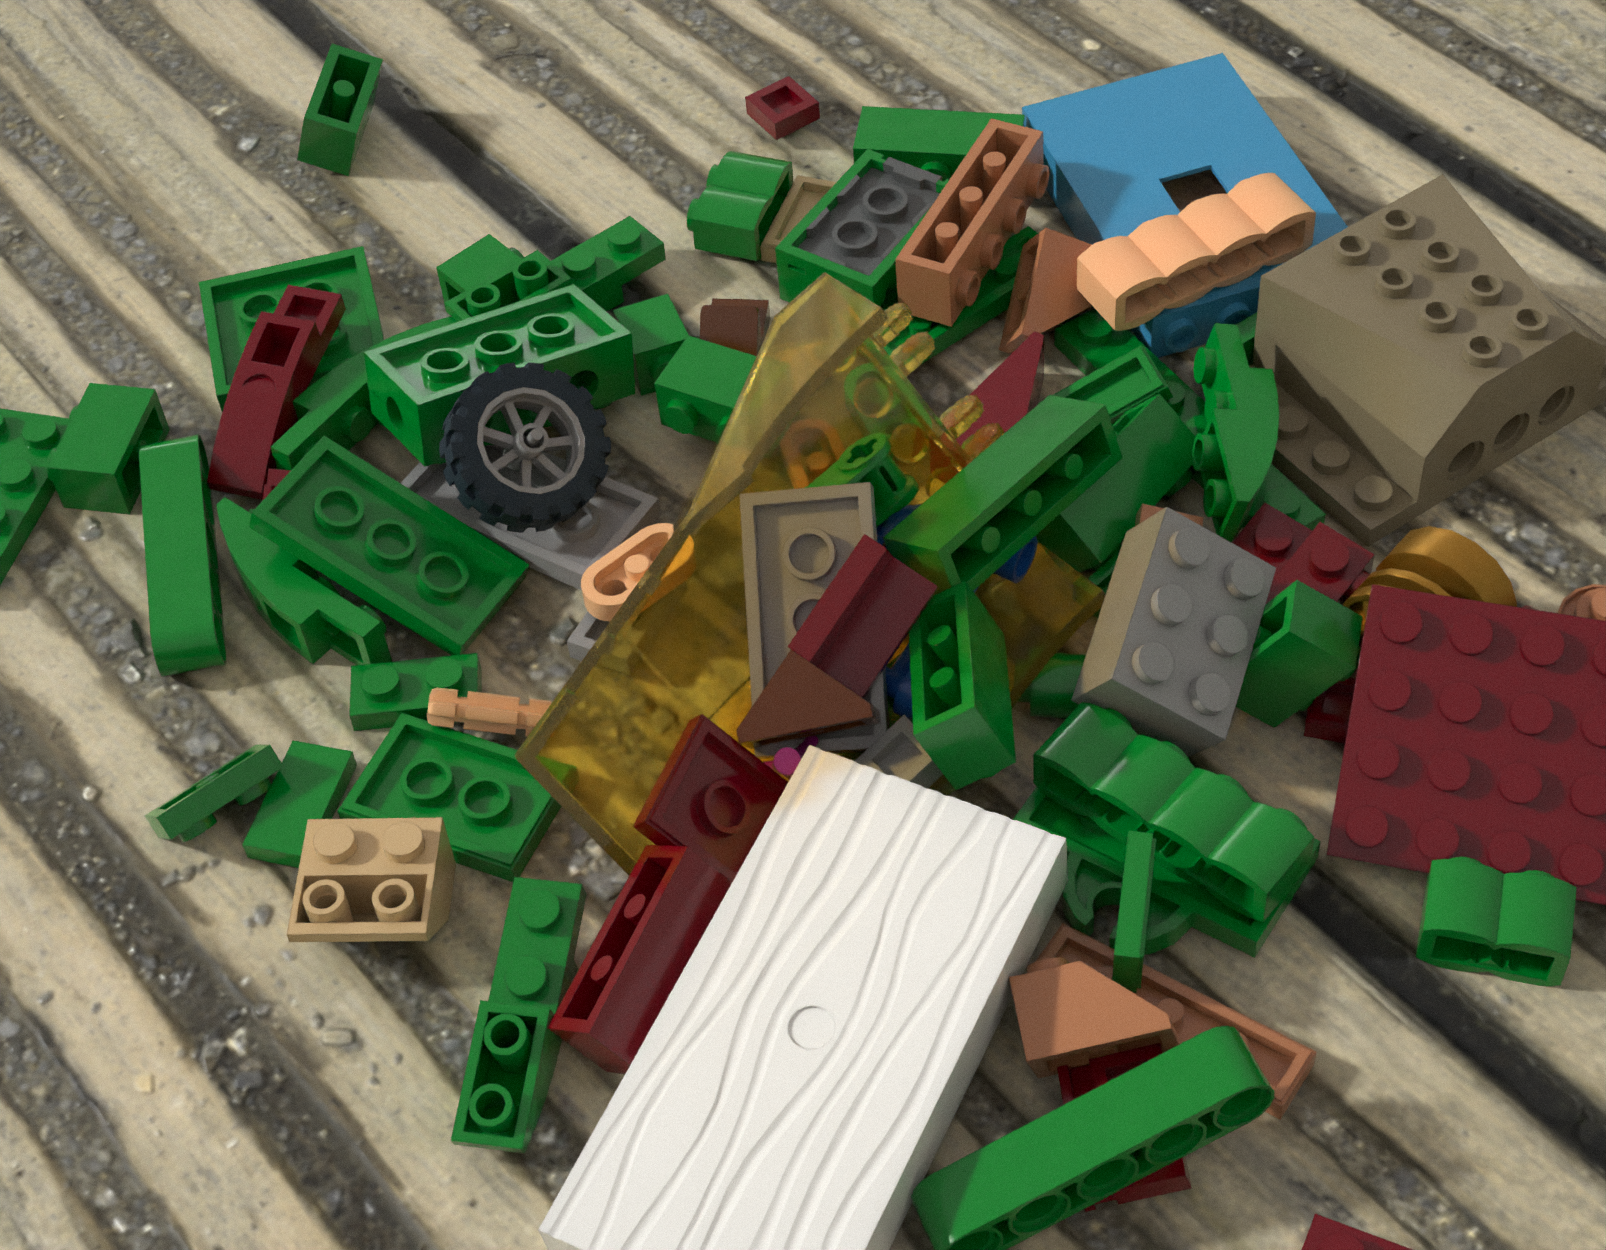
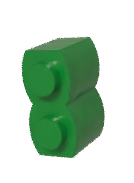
(739, 204)
(1497, 922)

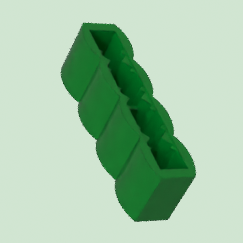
(1200, 819)

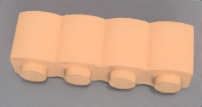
(1190, 253)

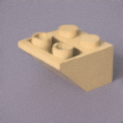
(372, 880)

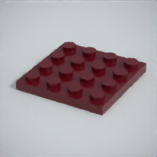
(1476, 740)

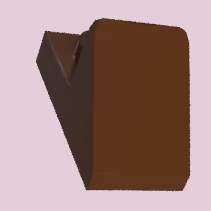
(736, 323)

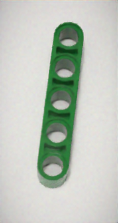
(181, 557)
(1094, 1145)

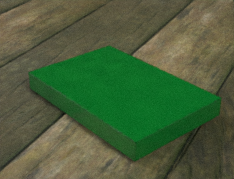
(479, 788)

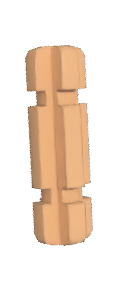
(484, 711)

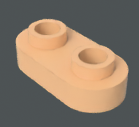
(616, 574)

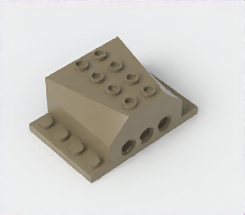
(1415, 361)

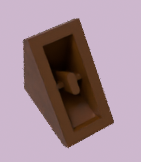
(803, 704)

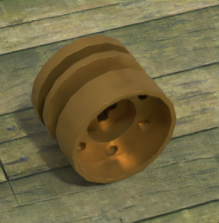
(1438, 564)

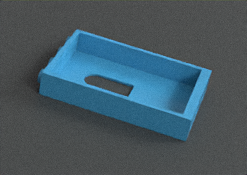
(1126, 138)

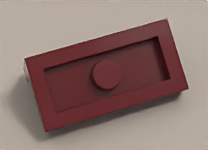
(863, 616)

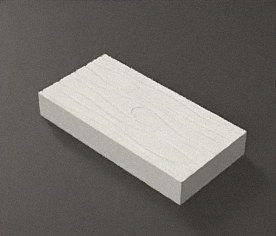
(819, 1025)

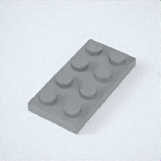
(567, 547)
(790, 556)

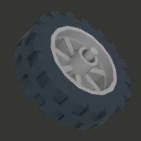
(552, 399)

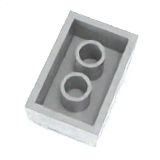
(1176, 632)

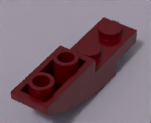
(269, 376)

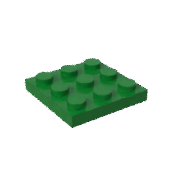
(236, 300)

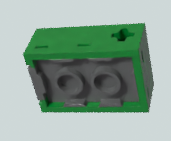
(859, 229)

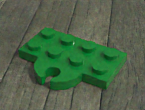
(1176, 905)

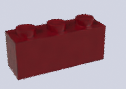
(639, 955)

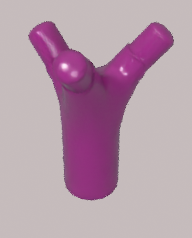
(787, 758)

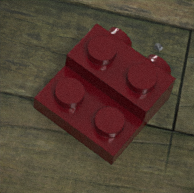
(1315, 557)

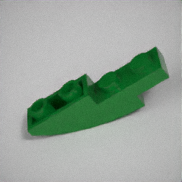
(594, 266)
(336, 406)
(1239, 429)
(296, 601)
(511, 1045)

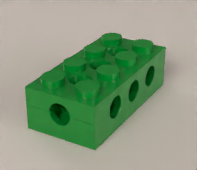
(423, 375)

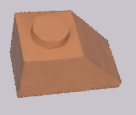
(1044, 288)
(1080, 1015)

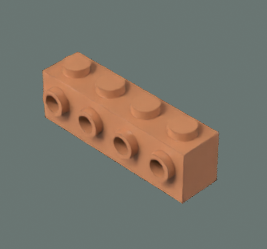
(971, 222)

